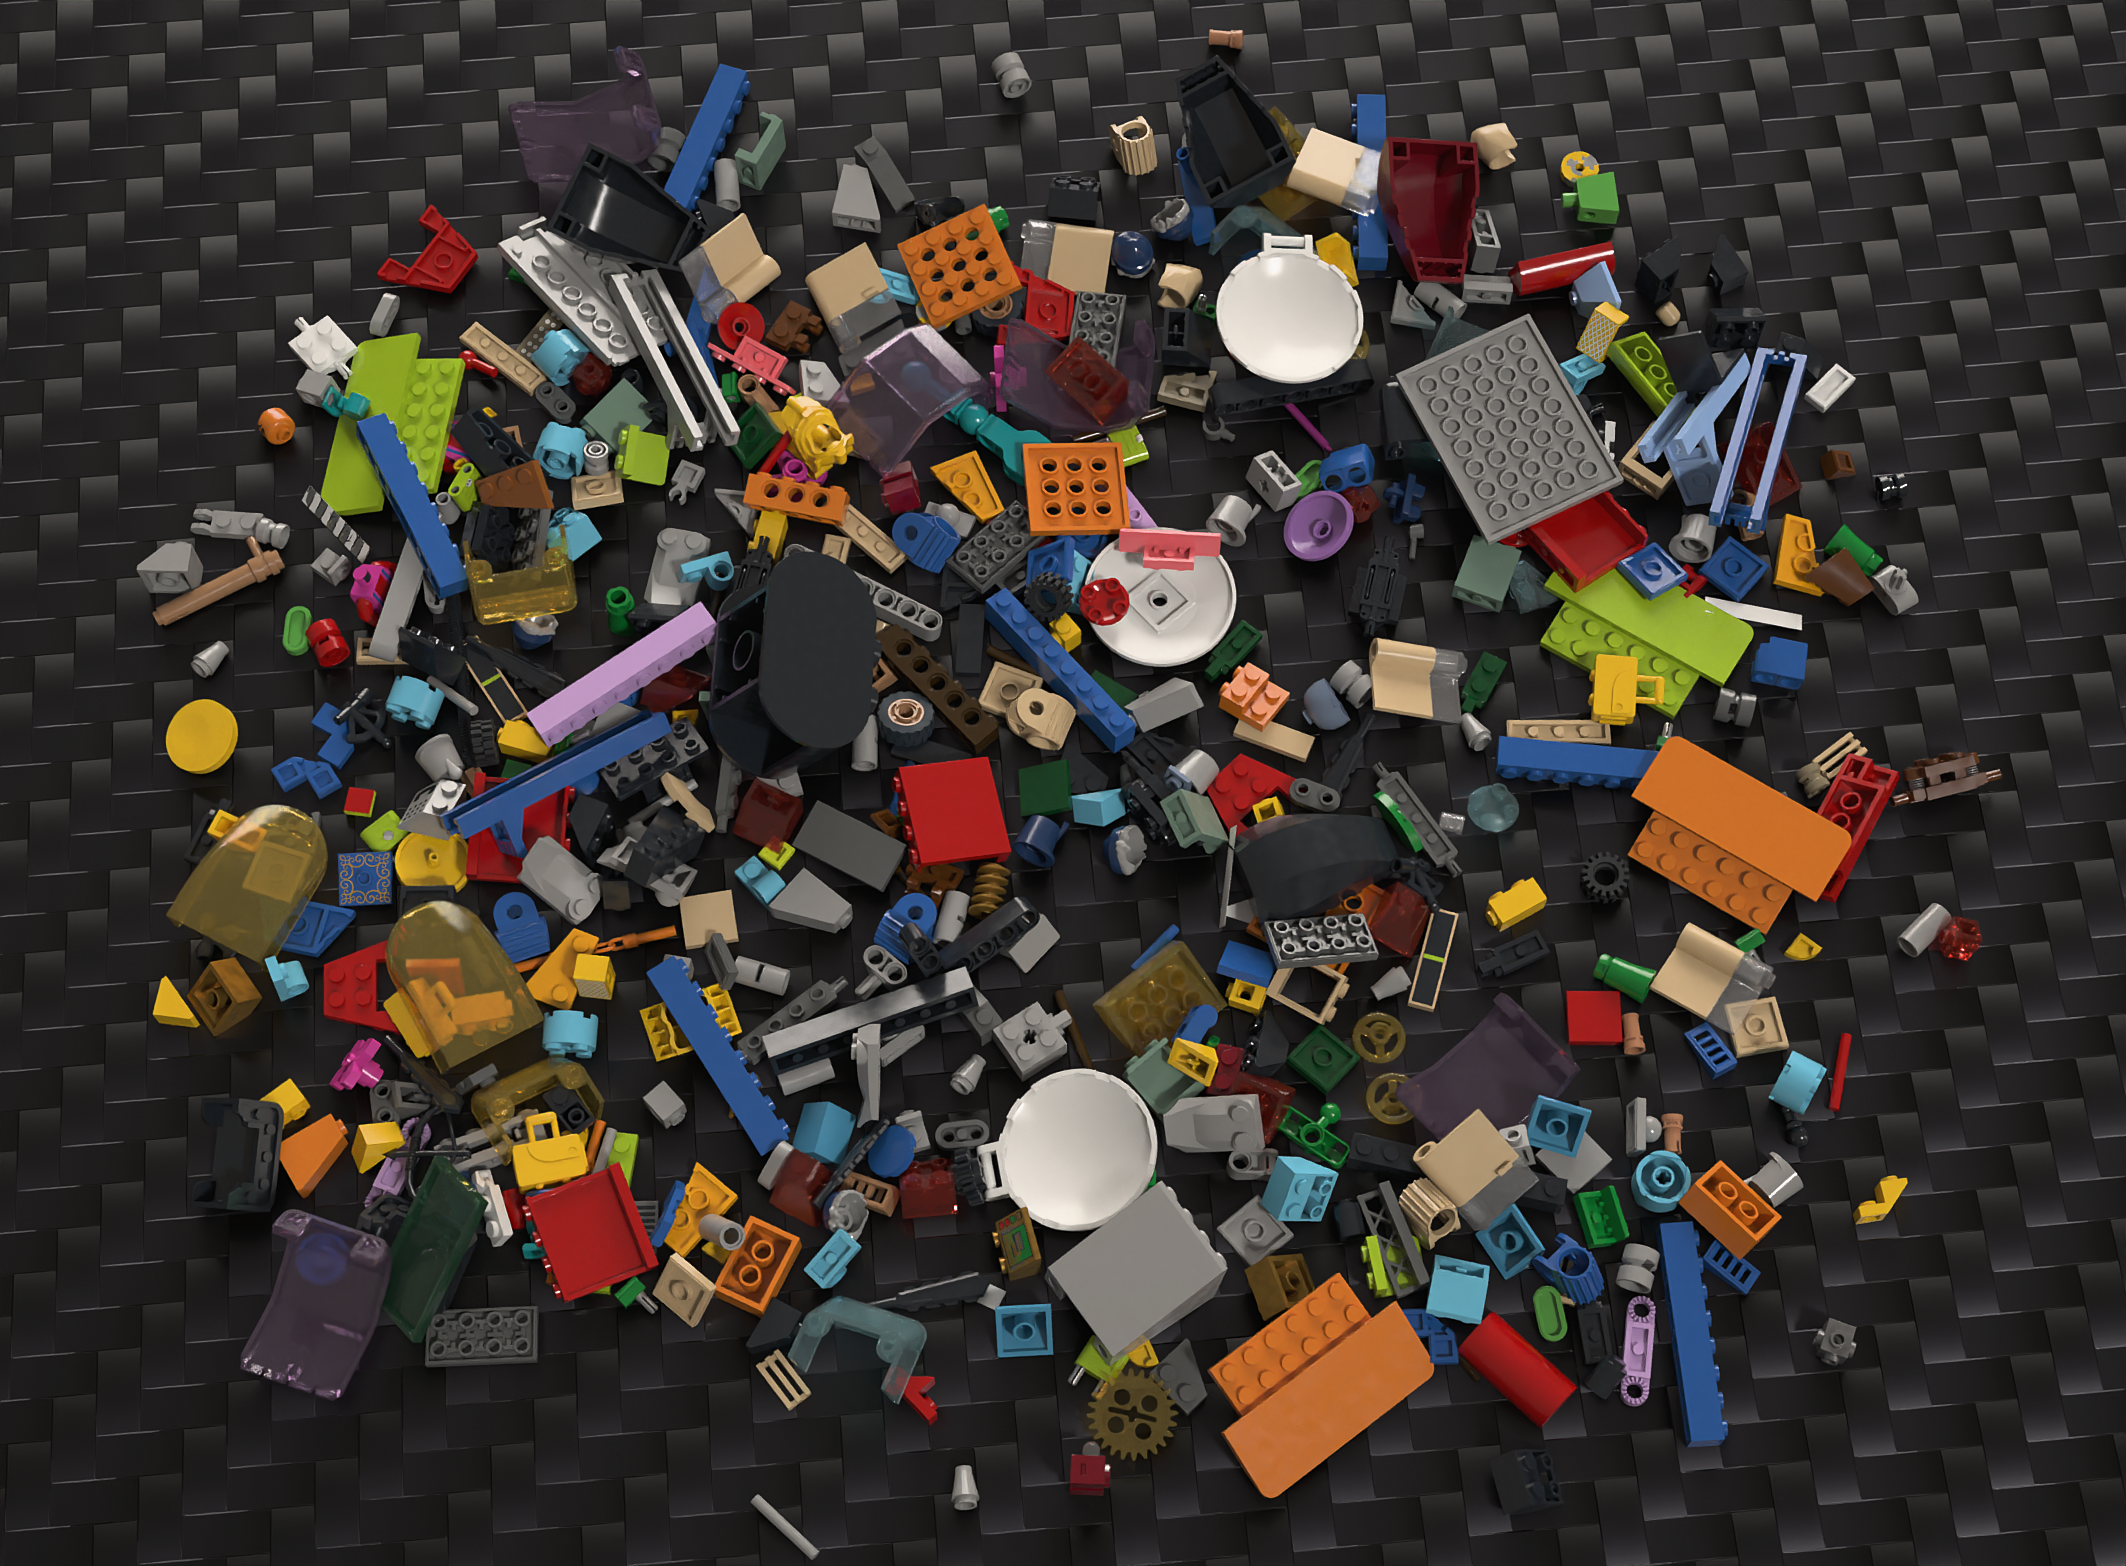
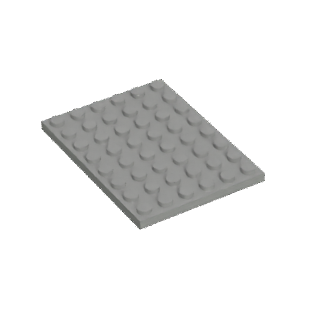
(1508, 429)

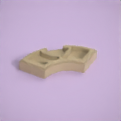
(679, 792)

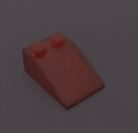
(1089, 380)
(1754, 460)

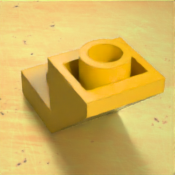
(1886, 1195)

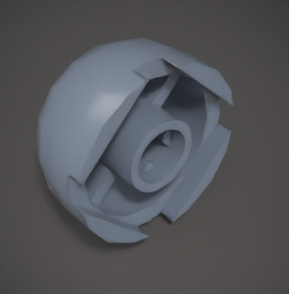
(1323, 707)

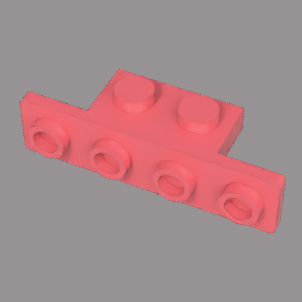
(758, 360)
(1169, 548)

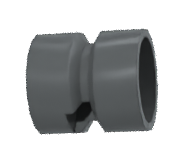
(667, 153)
(1743, 709)

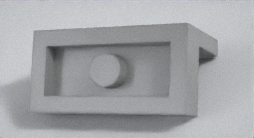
(1486, 289)
(1032, 945)

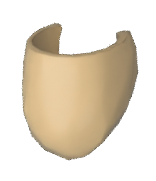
(1494, 145)
(1180, 285)

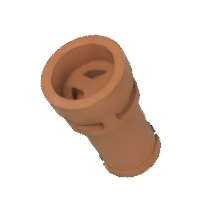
(1232, 39)
(1633, 1040)
(1672, 1132)

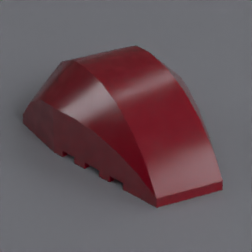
(1429, 204)

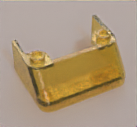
(525, 591)
(496, 1102)

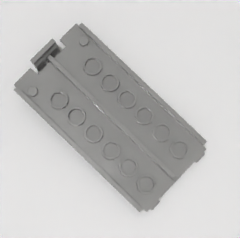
(578, 291)

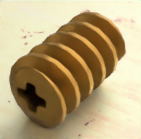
(988, 890)

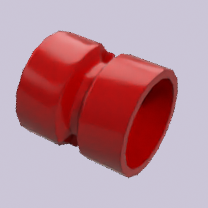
(327, 642)

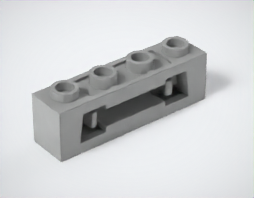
(477, 1139)

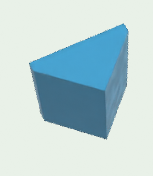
(1557, 1125)
(824, 1132)
(1510, 1242)
(1024, 1330)

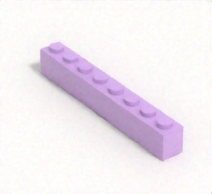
(623, 674)

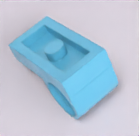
(901, 287)
(1580, 370)
(706, 567)
(760, 882)
(287, 978)
(831, 1260)

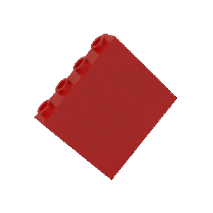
(1586, 540)
(951, 812)
(540, 819)
(590, 1234)

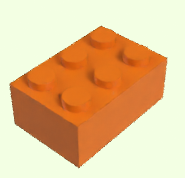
(1729, 1209)
(757, 1267)

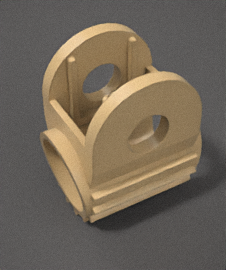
(1134, 155)
(1041, 718)
(1419, 1206)

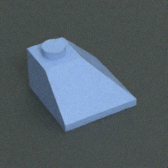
(1593, 290)

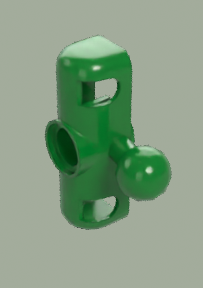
(1324, 1147)

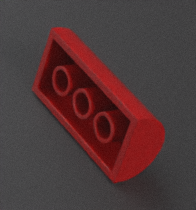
(1559, 268)
(1516, 1369)

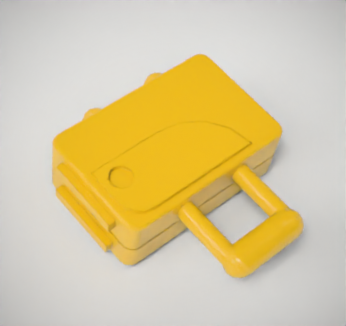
(1615, 689)
(404, 1022)
(548, 1161)

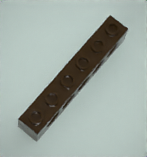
(974, 736)

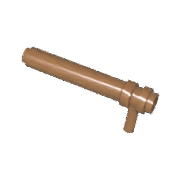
(255, 570)

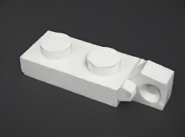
(496, 1217)

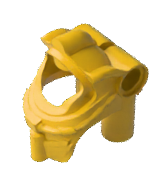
(811, 440)

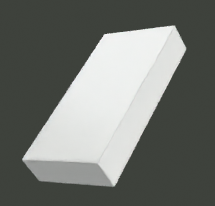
(1829, 388)

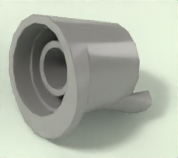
(1231, 520)
(1694, 540)
(440, 759)
(1199, 769)
(1775, 1181)

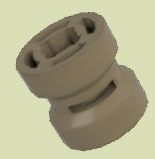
(1812, 780)

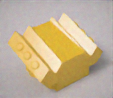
(666, 1035)

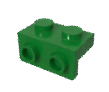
(1601, 1217)

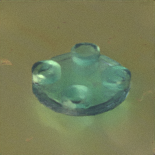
(1493, 807)

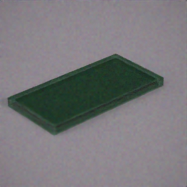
(431, 1247)

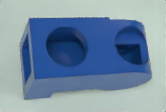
(1197, 1023)

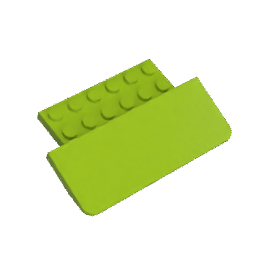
(415, 396)
(1666, 635)

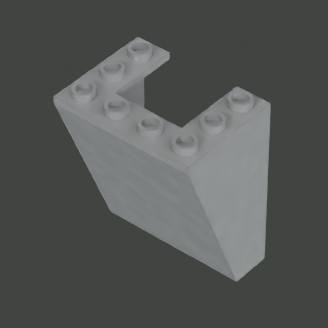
(1139, 1273)

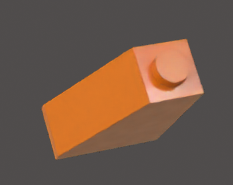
(313, 1152)

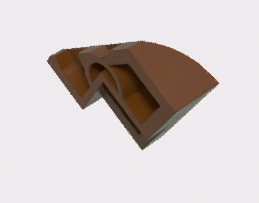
(1841, 578)

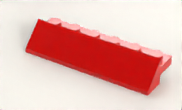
(1855, 805)

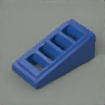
(1714, 1071)
(1725, 1275)

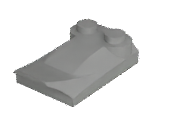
(674, 549)
(561, 880)
(668, 889)
(866, 1051)
(1215, 1124)

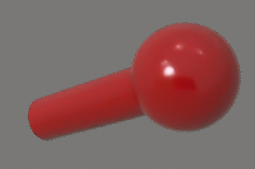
(472, 362)

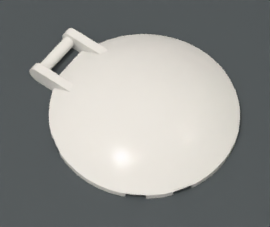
(1289, 313)
(1073, 1150)

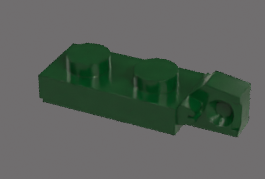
(1232, 650)
(1481, 682)

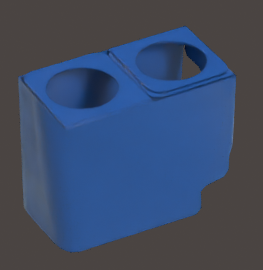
(1346, 459)
(1780, 663)

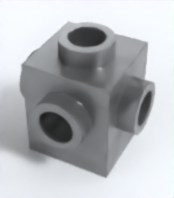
(1835, 1342)

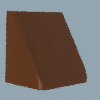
(1837, 464)
(887, 822)

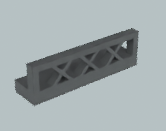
(1403, 1237)

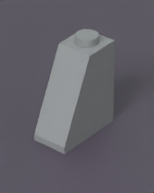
(855, 201)
(1163, 704)
(811, 904)

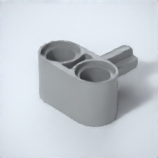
(1894, 589)
(880, 973)

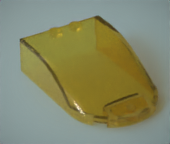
(255, 882)
(457, 982)

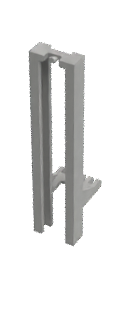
(681, 423)

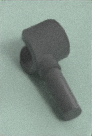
(1415, 532)

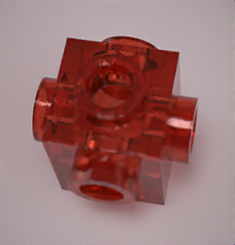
(592, 376)
(1362, 501)
(1960, 938)

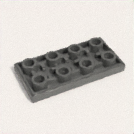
(1099, 322)
(531, 537)
(995, 549)
(850, 846)
(1320, 940)
(483, 1337)

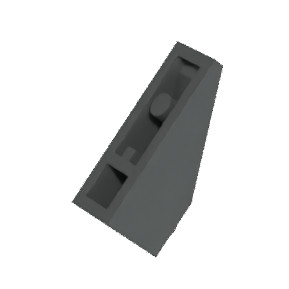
(883, 174)
(1484, 244)
(981, 1019)

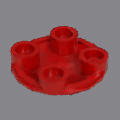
(1104, 601)

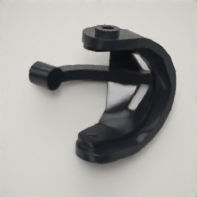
(937, 209)

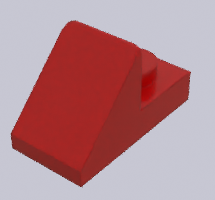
(913, 1394)

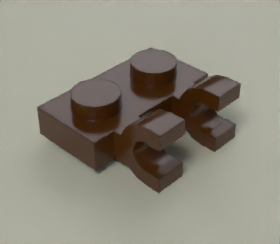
(787, 328)
(941, 877)

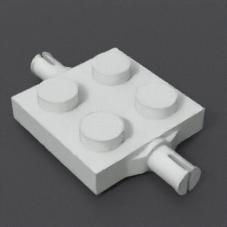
(323, 347)

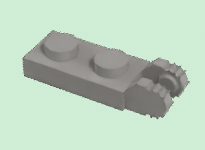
(226, 523)

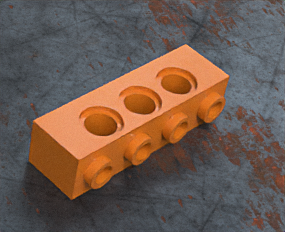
(832, 513)

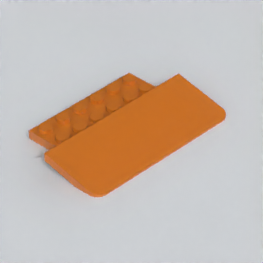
(1732, 836)
(1316, 1382)

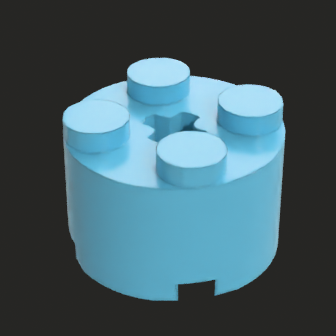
(559, 355)
(561, 450)
(414, 701)
(570, 1033)
(1797, 1083)
(1650, 1192)

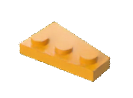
(970, 485)
(1796, 555)
(554, 979)
(702, 1196)

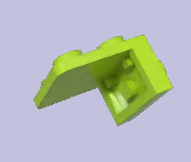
(641, 456)
(1377, 1276)

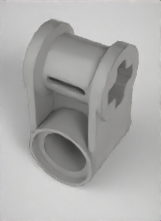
(1255, 1164)

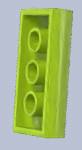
(1644, 369)

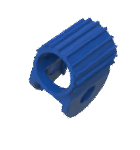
(925, 539)
(905, 911)
(520, 927)
(1582, 1281)

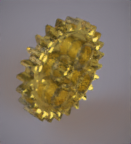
(1126, 1440)

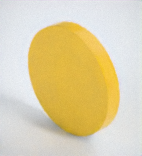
(201, 736)
(431, 861)

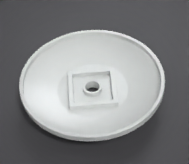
(1183, 629)

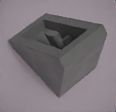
(410, 1100)

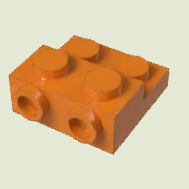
(1252, 696)

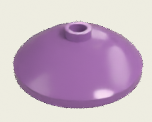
(1310, 521)

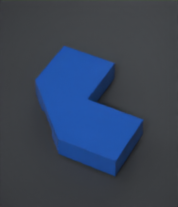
(336, 749)
(297, 770)
(668, 1216)
(1441, 1340)

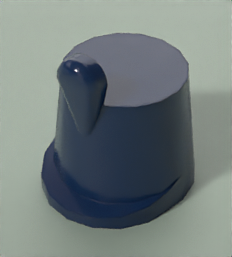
(1038, 840)

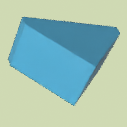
(1098, 807)

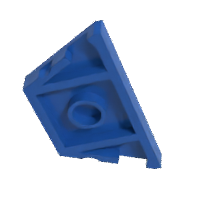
(317, 928)

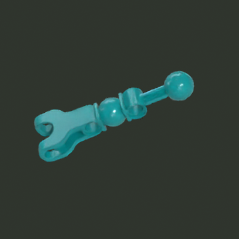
(996, 436)

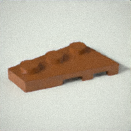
(516, 487)

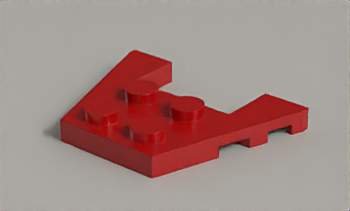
(440, 264)
(1046, 307)
(1242, 786)
(353, 989)

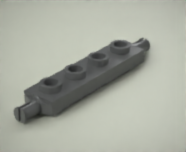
(727, 797)
(1434, 841)
(802, 1009)

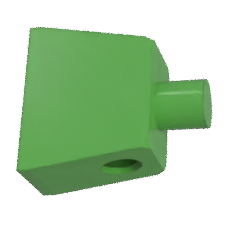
(1594, 199)

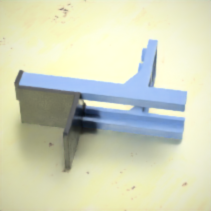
(1701, 382)

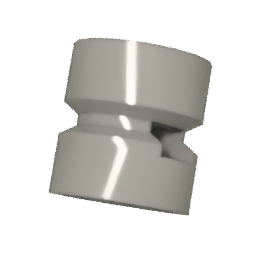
(1011, 75)
(1351, 682)
(1637, 1268)

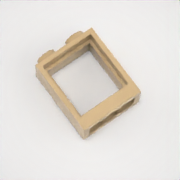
(1641, 476)
(1328, 1011)

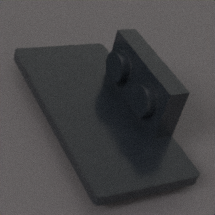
(647, 765)

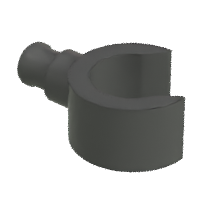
(1216, 435)

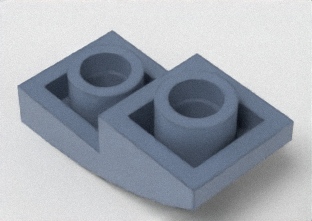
(1175, 780)

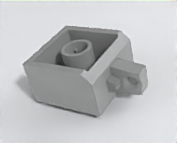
(1037, 1026)

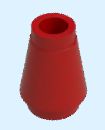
(513, 1202)

